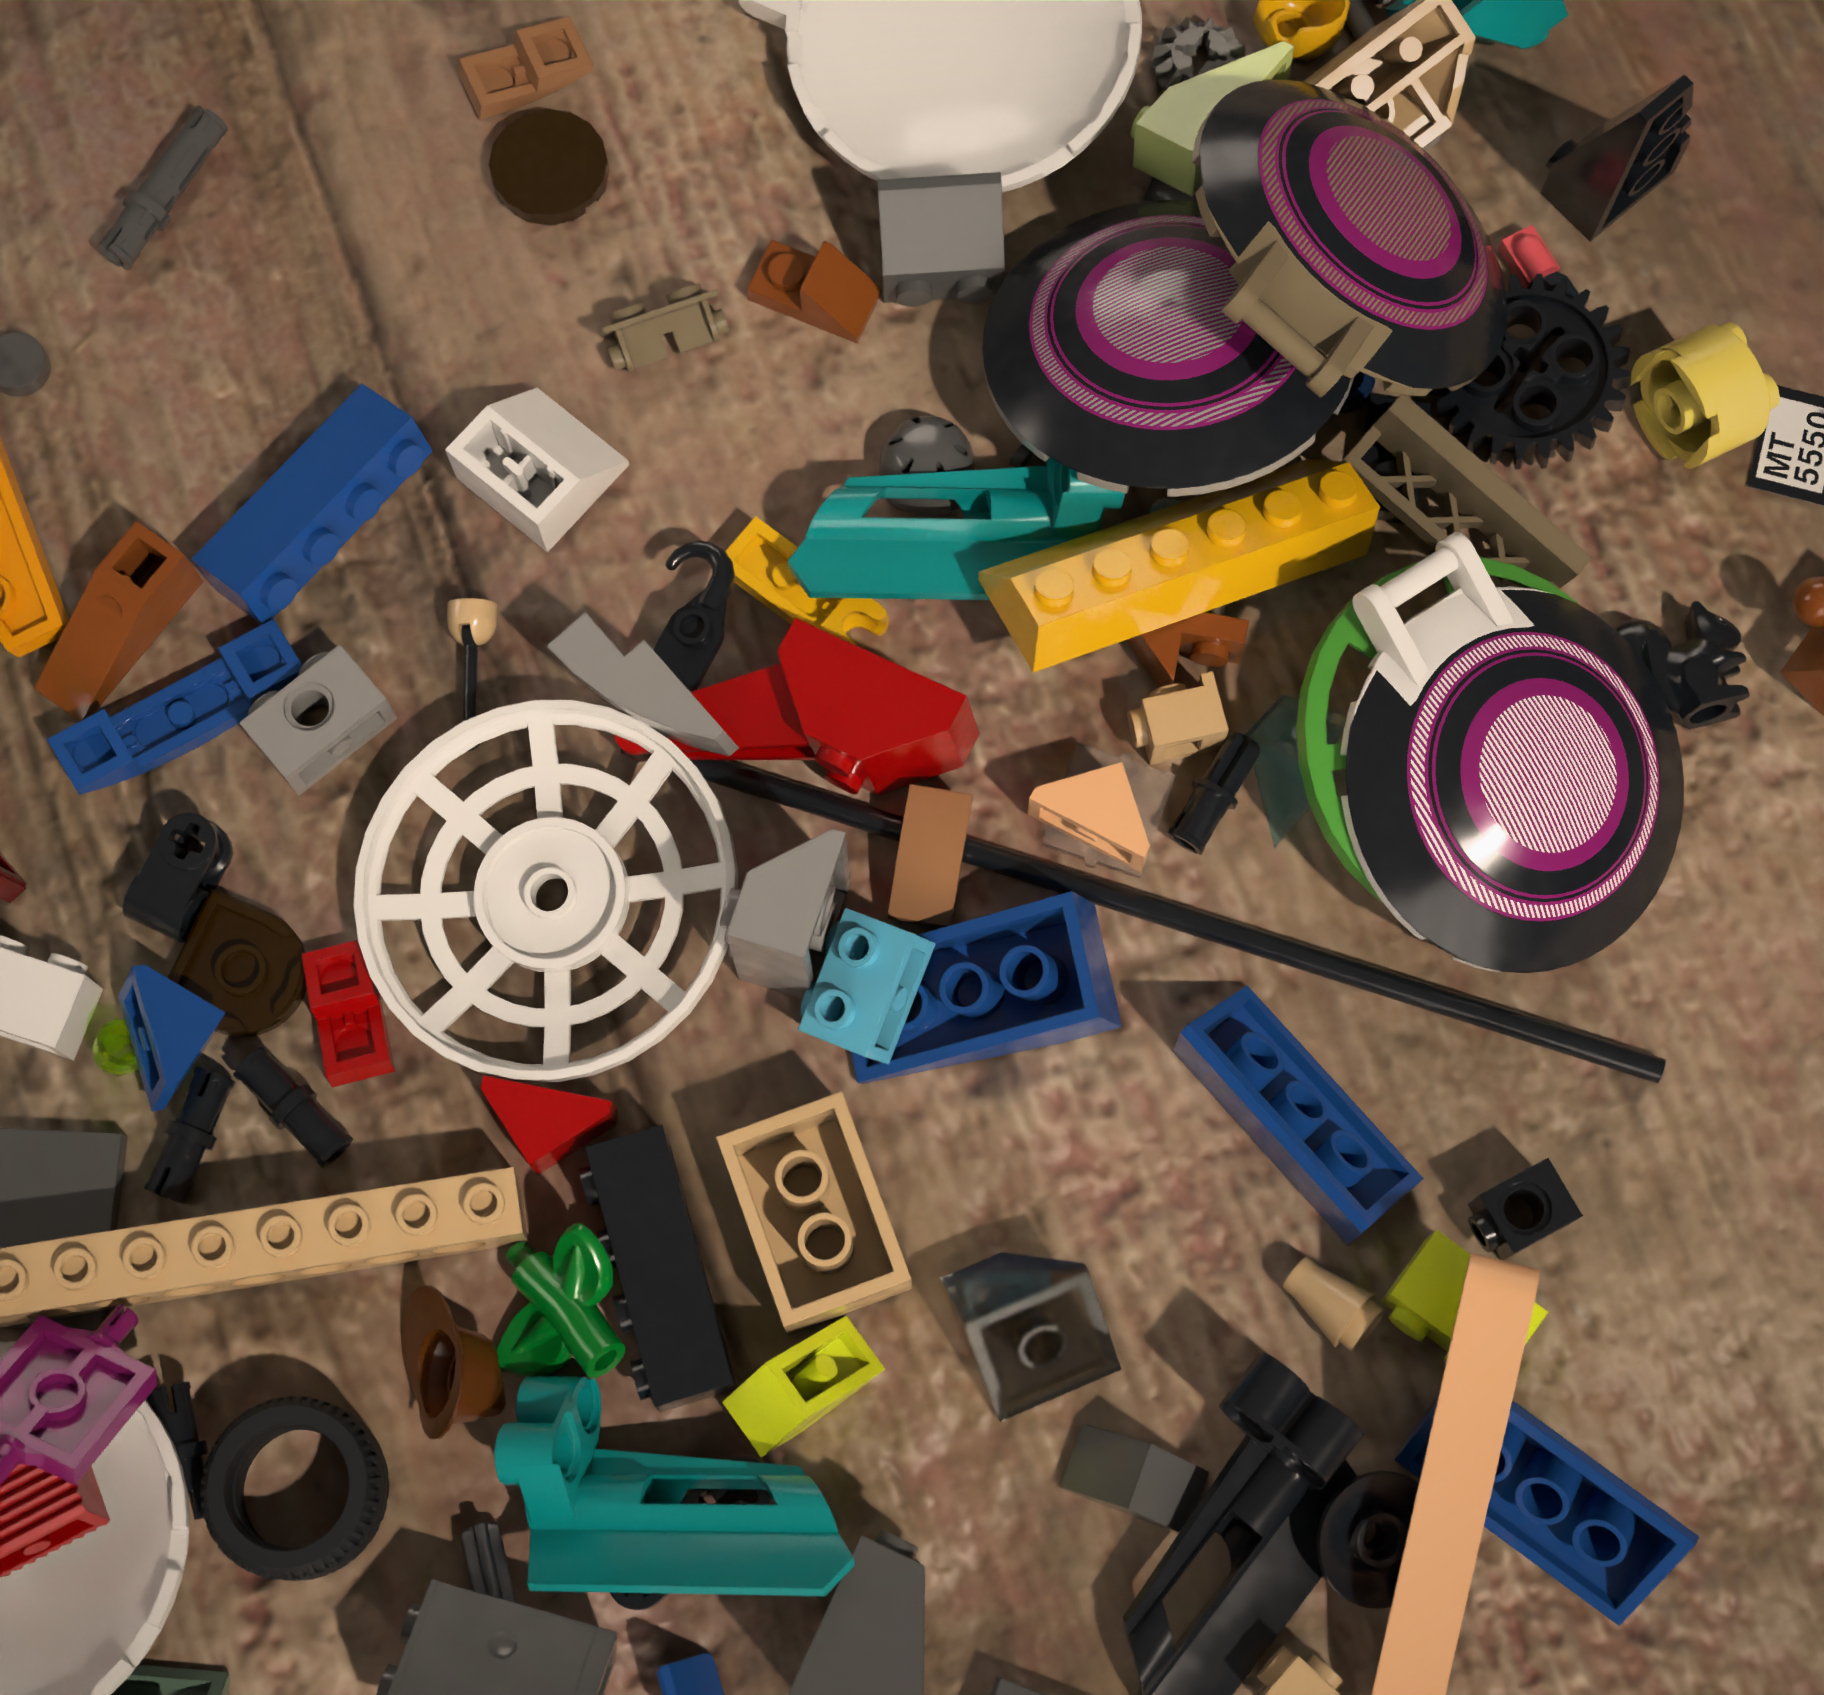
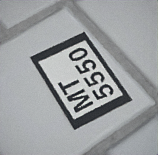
(1791, 448)

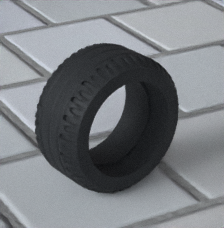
(227, 1470)

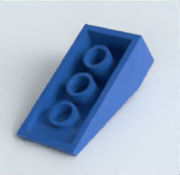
(1005, 988)

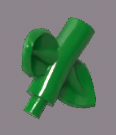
(561, 1308)

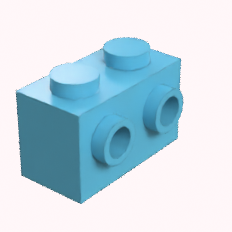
(865, 985)

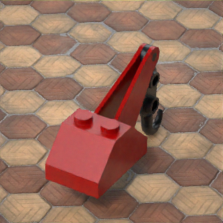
(823, 703)

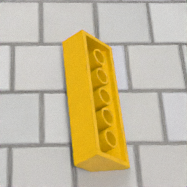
(1182, 560)

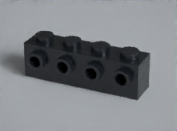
(659, 1270)

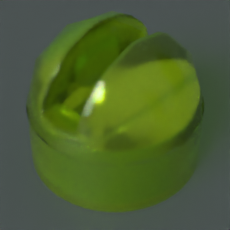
(110, 1040)

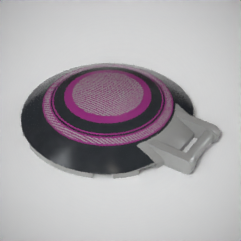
(1130, 371)

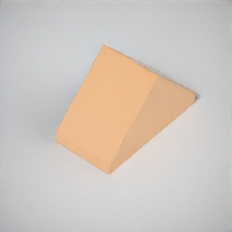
(1095, 811)

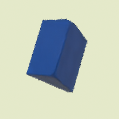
(690, 1677)

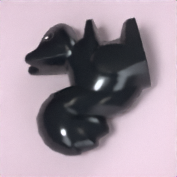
(1696, 671)

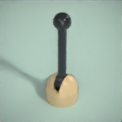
(471, 625)

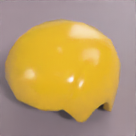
(1306, 24)

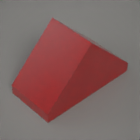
(547, 1121)

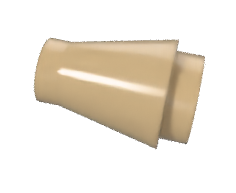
(1335, 1304)

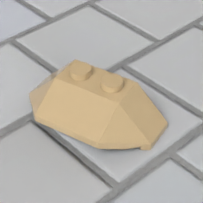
(1406, 68)

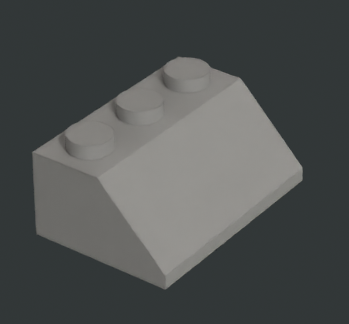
(786, 912)

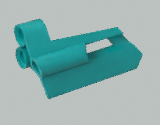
(938, 558)

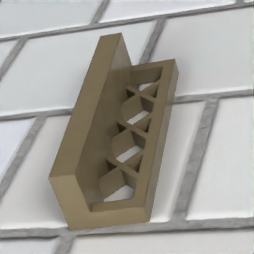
(1465, 488)

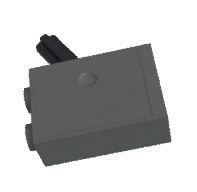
(491, 1644)

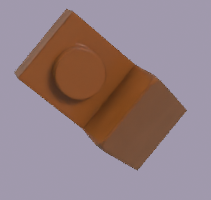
(815, 290)
(1205, 637)

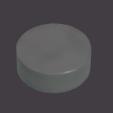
(22, 364)

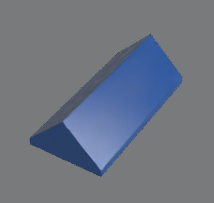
(1296, 1113)
(1572, 1515)

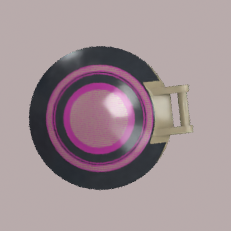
(1347, 241)

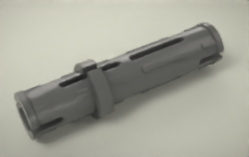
(150, 205)

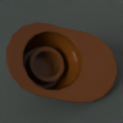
(448, 1365)

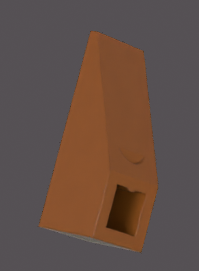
(116, 620)

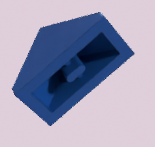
(166, 1030)

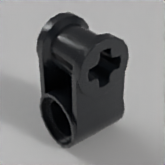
(177, 882)

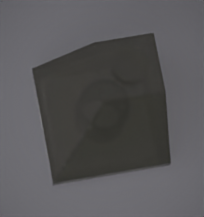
(1030, 1328)

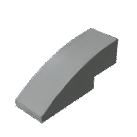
(639, 686)

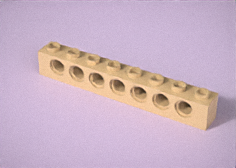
(261, 1246)

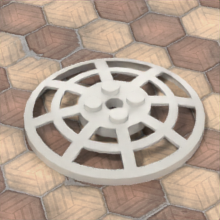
(516, 869)

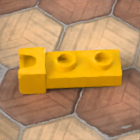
(761, 570)

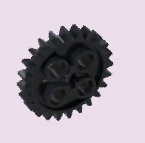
(1574, 398)

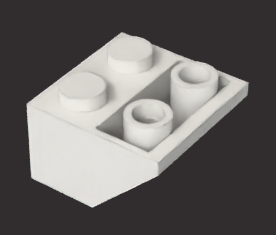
(534, 464)

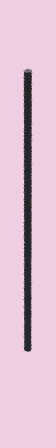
(1202, 925)

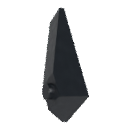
(1620, 160)

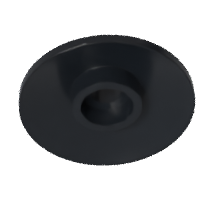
(1358, 1570)

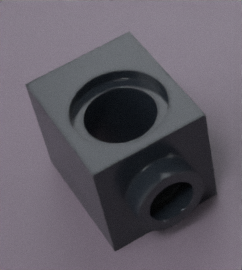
(1542, 1191)

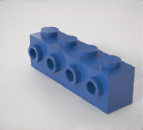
(313, 504)

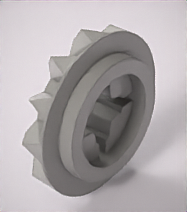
(1172, 53)

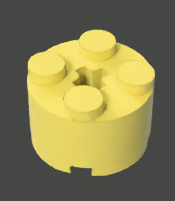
(1703, 395)

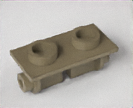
(686, 317)

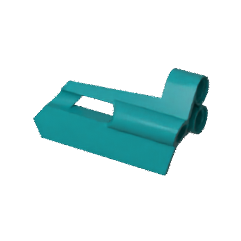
(618, 1517)

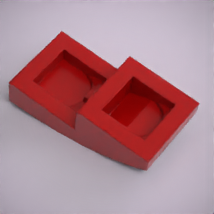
(347, 1014)

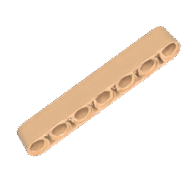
(1457, 1477)

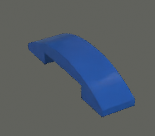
(180, 716)

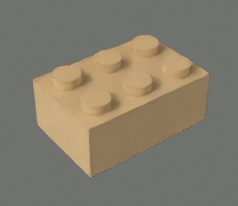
(814, 1213)

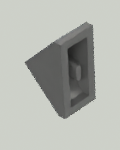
(1134, 1478)

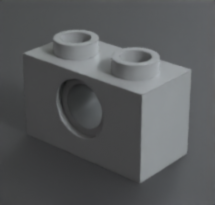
(311, 752)

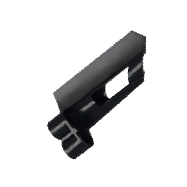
(1269, 1517)

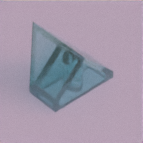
(1278, 764)

